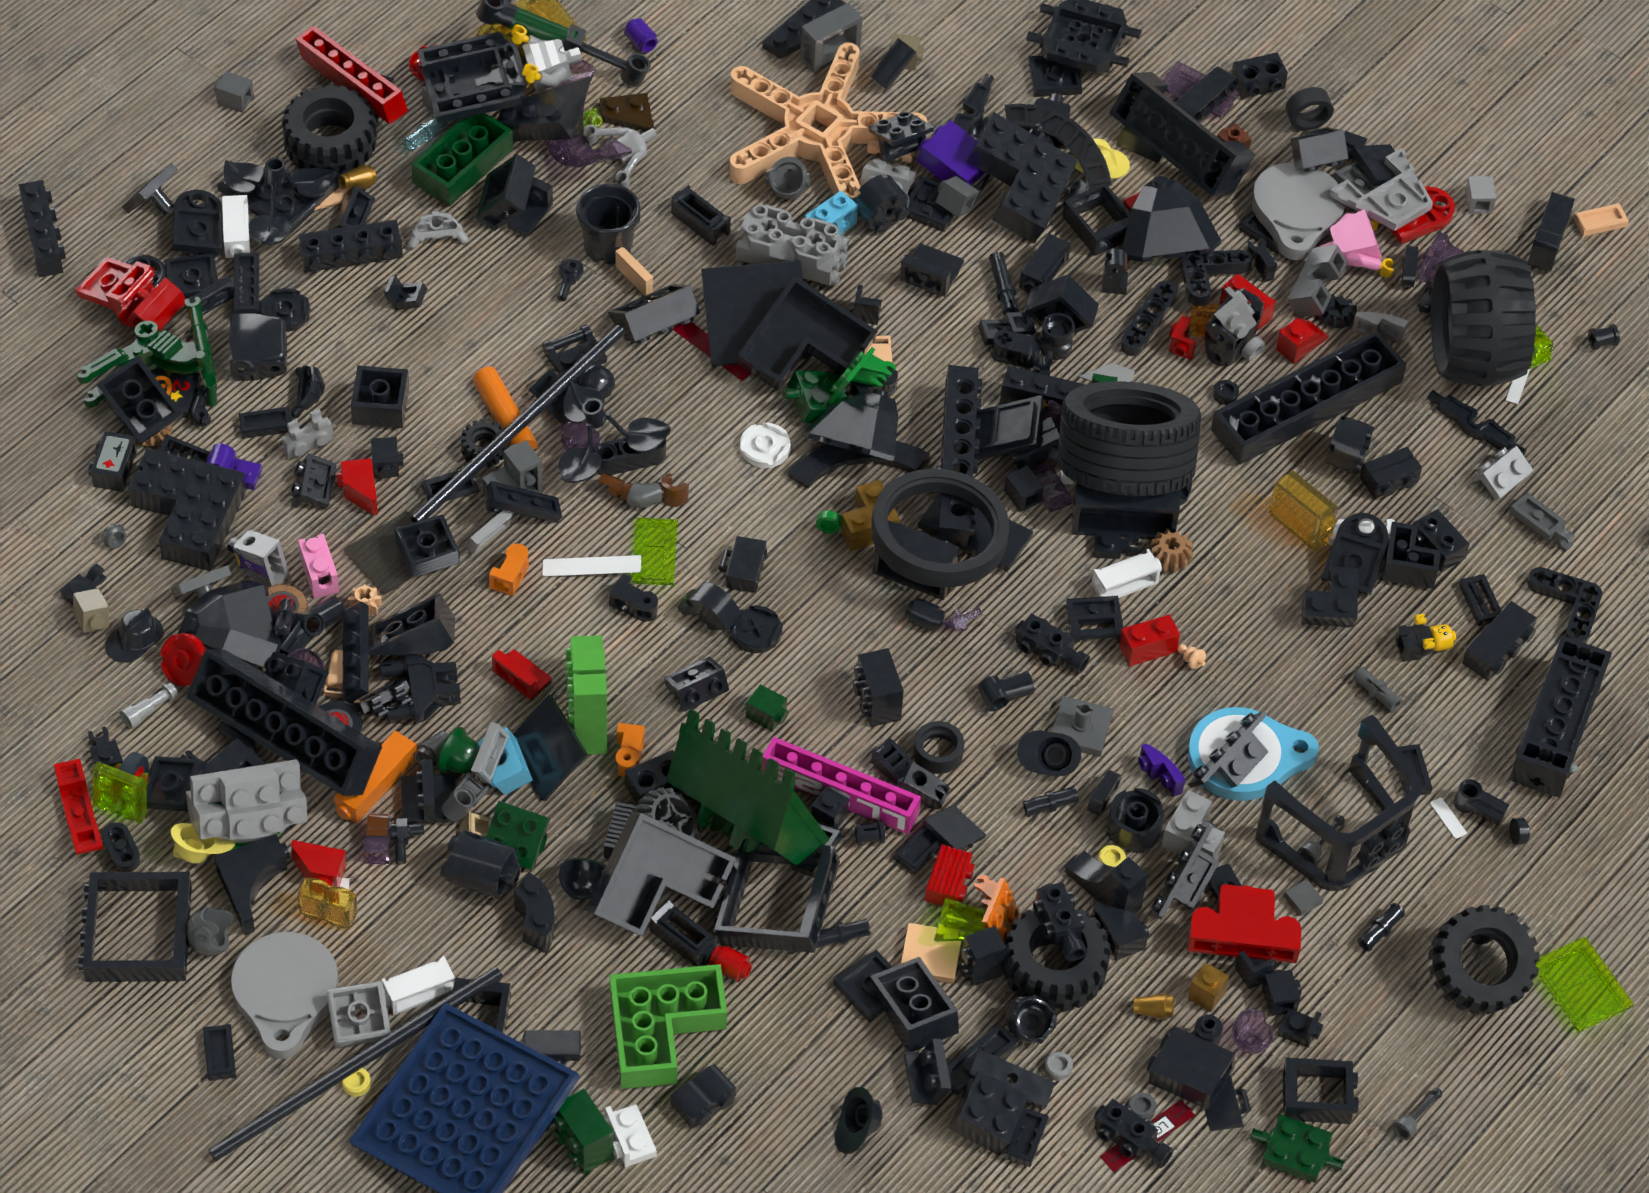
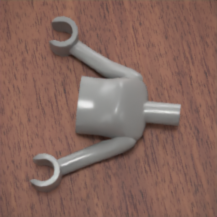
(628, 137)

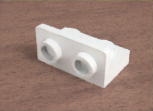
(630, 1135)

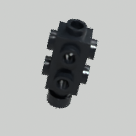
(1049, 643)
(1054, 904)
(1131, 1133)

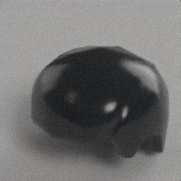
(598, 378)

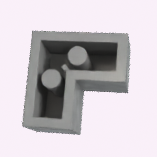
(1190, 812)

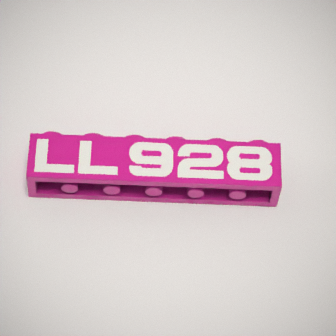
(865, 793)

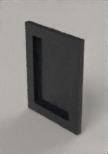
(1009, 427)

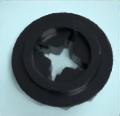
(1332, 317)

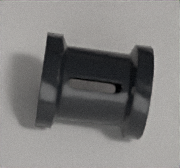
(1603, 336)
(869, 832)

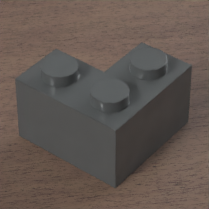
(520, 469)

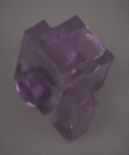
(1438, 250)

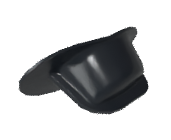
(133, 636)
(1049, 753)
(858, 1119)

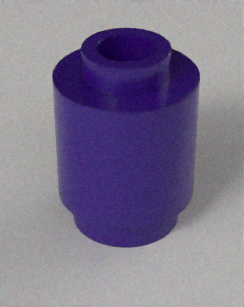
(641, 35)

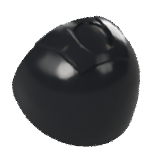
(580, 877)

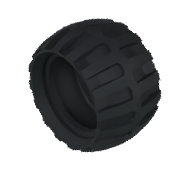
(1483, 317)

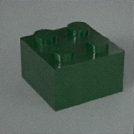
(583, 1132)

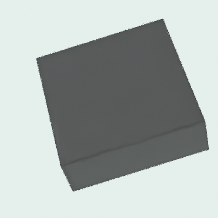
(1303, 897)

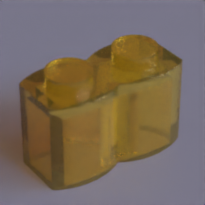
(327, 903)

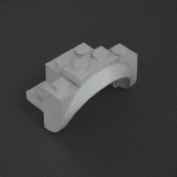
(249, 800)

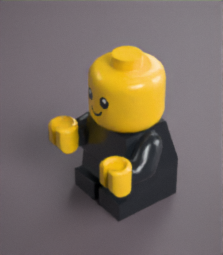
(1422, 640)

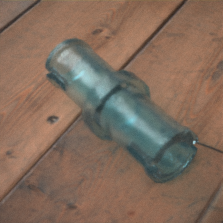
(424, 133)

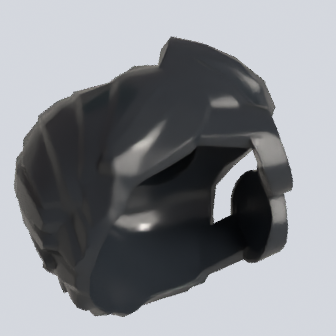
(1031, 1019)

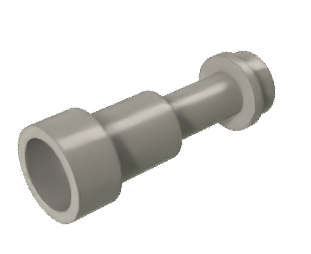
(133, 714)

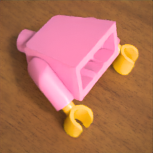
(1358, 243)

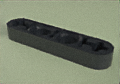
(1148, 318)

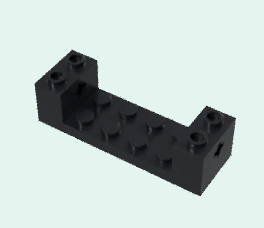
(1179, 137)
(1560, 716)

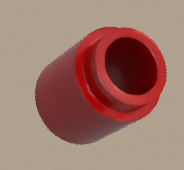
(733, 963)

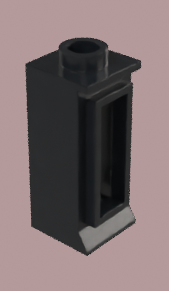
(699, 215)
(1045, 263)
(695, 954)

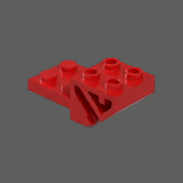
(131, 293)

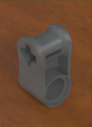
(463, 798)

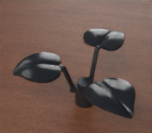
(245, 177)
(588, 405)

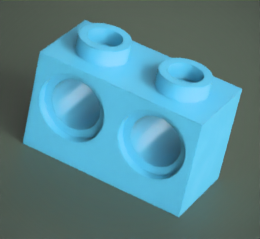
(837, 210)

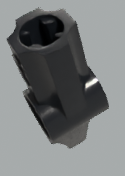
(318, 617)

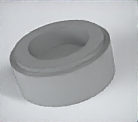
(1253, 348)
(1058, 1066)

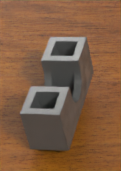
(1309, 293)

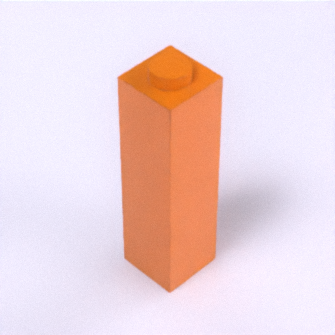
(392, 762)

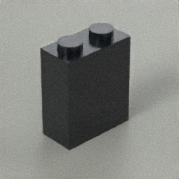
(1191, 1067)

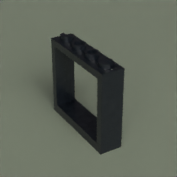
(806, 939)
(136, 969)

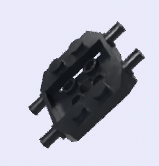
(1063, 37)

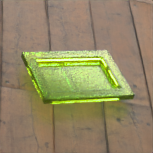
(1582, 984)

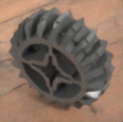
(670, 810)

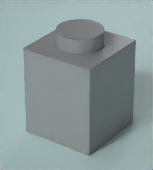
(1480, 195)

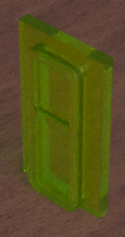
(657, 547)

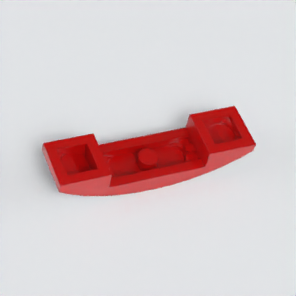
(77, 806)

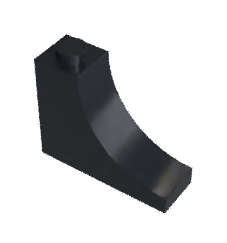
(247, 871)
(1115, 886)

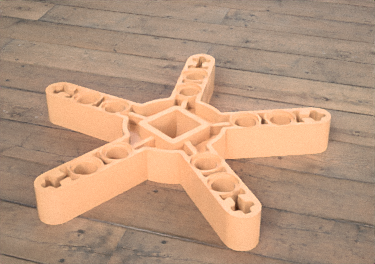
(798, 115)

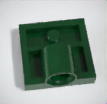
(520, 830)

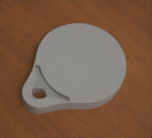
(1296, 207)
(283, 988)

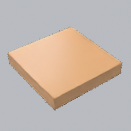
(939, 957)

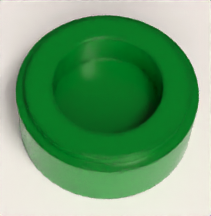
(828, 521)

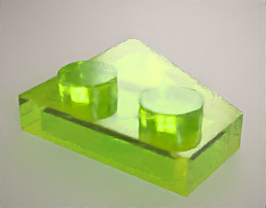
(958, 921)

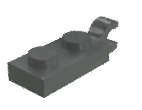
(1542, 521)

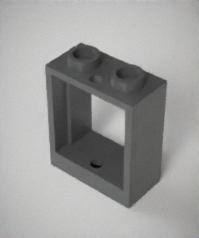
(820, 55)

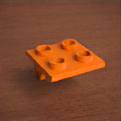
(1000, 908)

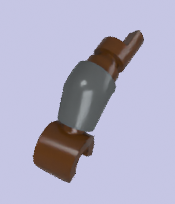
(647, 494)

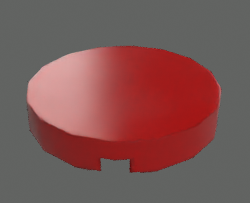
(181, 658)

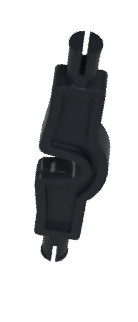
(975, 105)
(1465, 417)

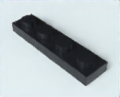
(355, 652)

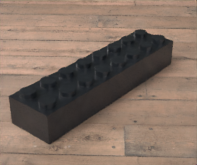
(1308, 397)
(284, 722)

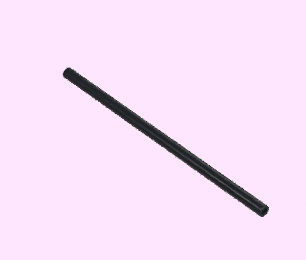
(518, 424)
(352, 1065)

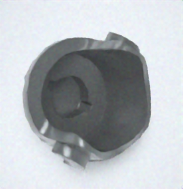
(788, 178)
(208, 931)

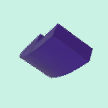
(1158, 765)

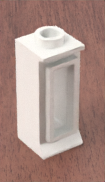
(235, 225)
(1127, 575)
(418, 986)

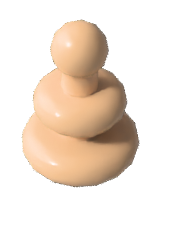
(1194, 657)

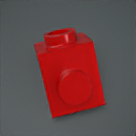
(1179, 343)

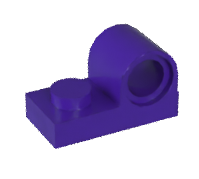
(225, 456)

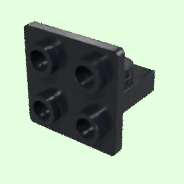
(900, 134)
(425, 795)

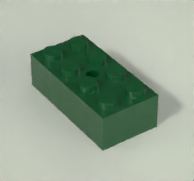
(462, 157)

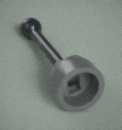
(1312, 850)
(1406, 1125)

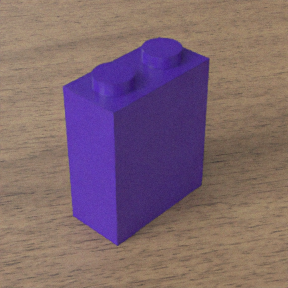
(948, 153)

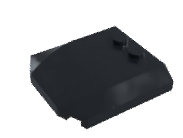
(472, 76)

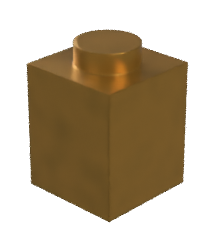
(1208, 987)

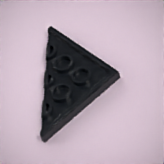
(288, 201)

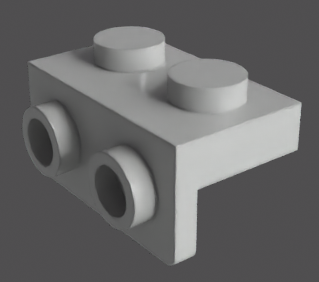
(901, 174)
(1236, 314)
(1503, 471)

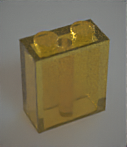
(1303, 510)

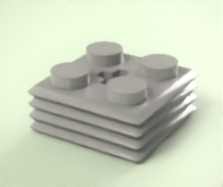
(367, 998)

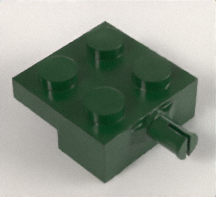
(811, 392)

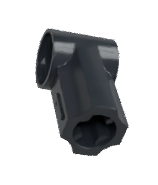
(999, 692)
(1479, 802)

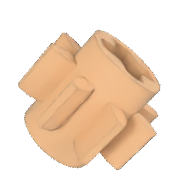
(368, 596)

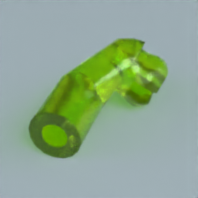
(592, 118)

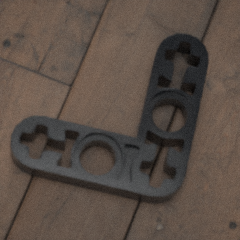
(1231, 263)
(1576, 596)

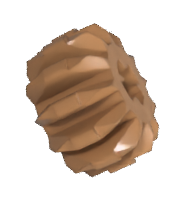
(1172, 550)

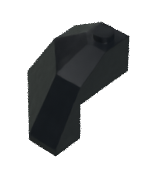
(1168, 223)
(860, 424)
(235, 620)

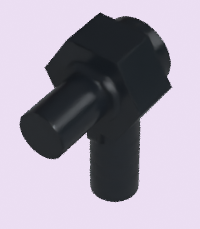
(401, 831)

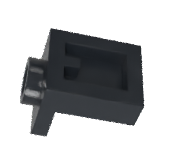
(1300, 1027)

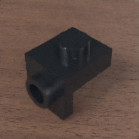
(404, 295)

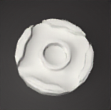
(765, 445)

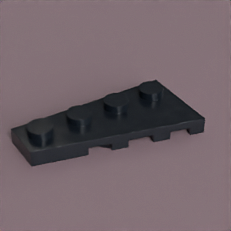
(787, 37)

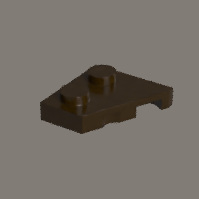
(627, 111)

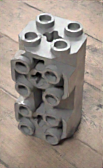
(774, 237)

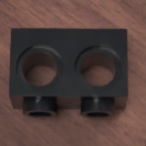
(1260, 75)
(651, 774)

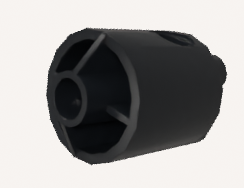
(481, 864)

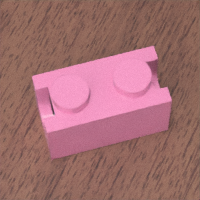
(318, 564)

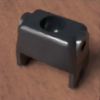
(1220, 342)
(258, 346)

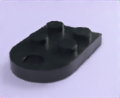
(198, 226)
(1359, 550)

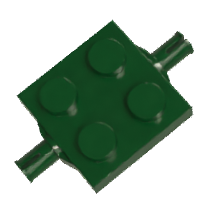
(1297, 1148)

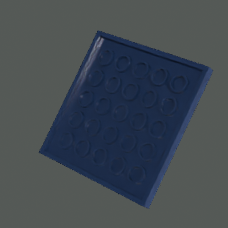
(464, 1107)

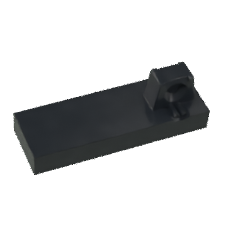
(522, 502)

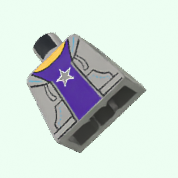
(259, 557)

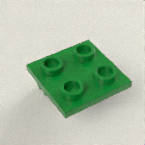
(864, 370)

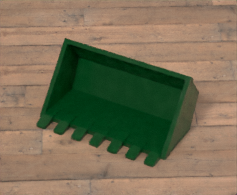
(742, 793)

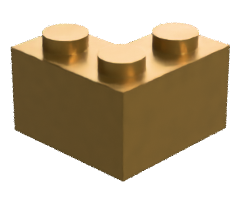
(857, 523)

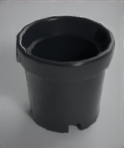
(607, 220)

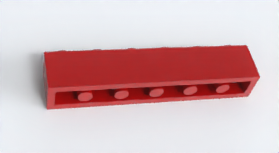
(349, 71)

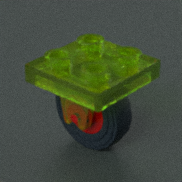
(122, 787)

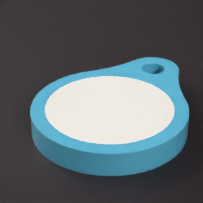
(1277, 765)

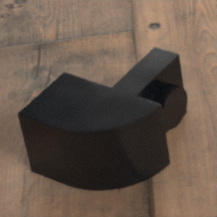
(712, 604)

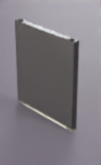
(380, 557)

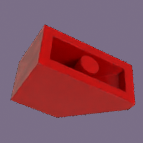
(1299, 339)
(359, 484)
(319, 862)

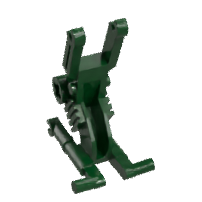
(161, 352)

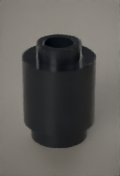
(925, 614)
(1208, 1028)

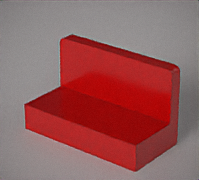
(520, 673)

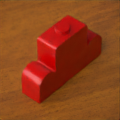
(1245, 923)

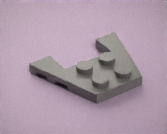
(1392, 202)

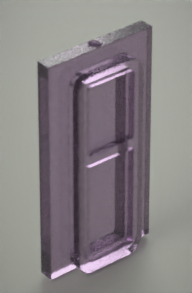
(1183, 78)

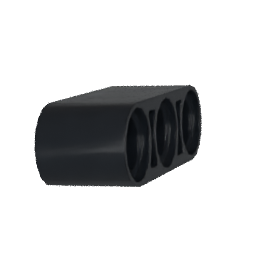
(620, 458)

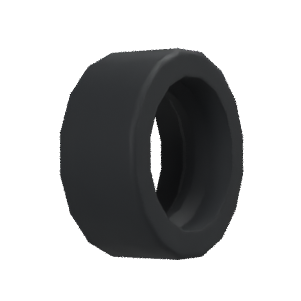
(1304, 99)
(943, 730)

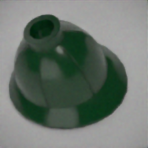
(458, 752)

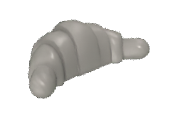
(436, 226)

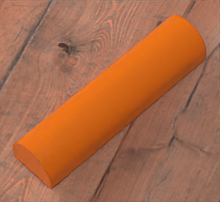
(500, 403)

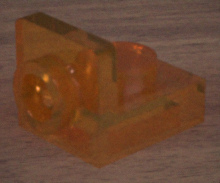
(1200, 318)

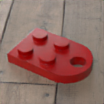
(1431, 221)

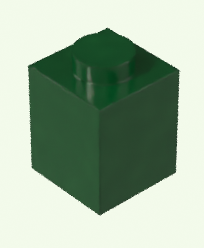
(767, 708)

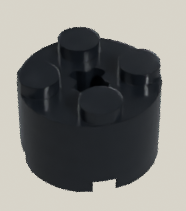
(882, 203)
(1350, 444)
(1135, 819)

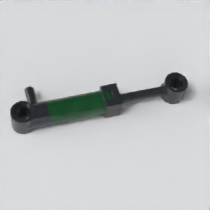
(508, 15)

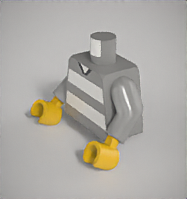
(545, 59)

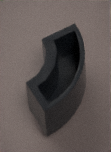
(537, 908)

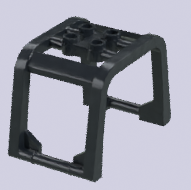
(1375, 845)

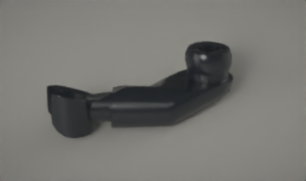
(198, 408)

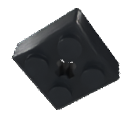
(413, 542)

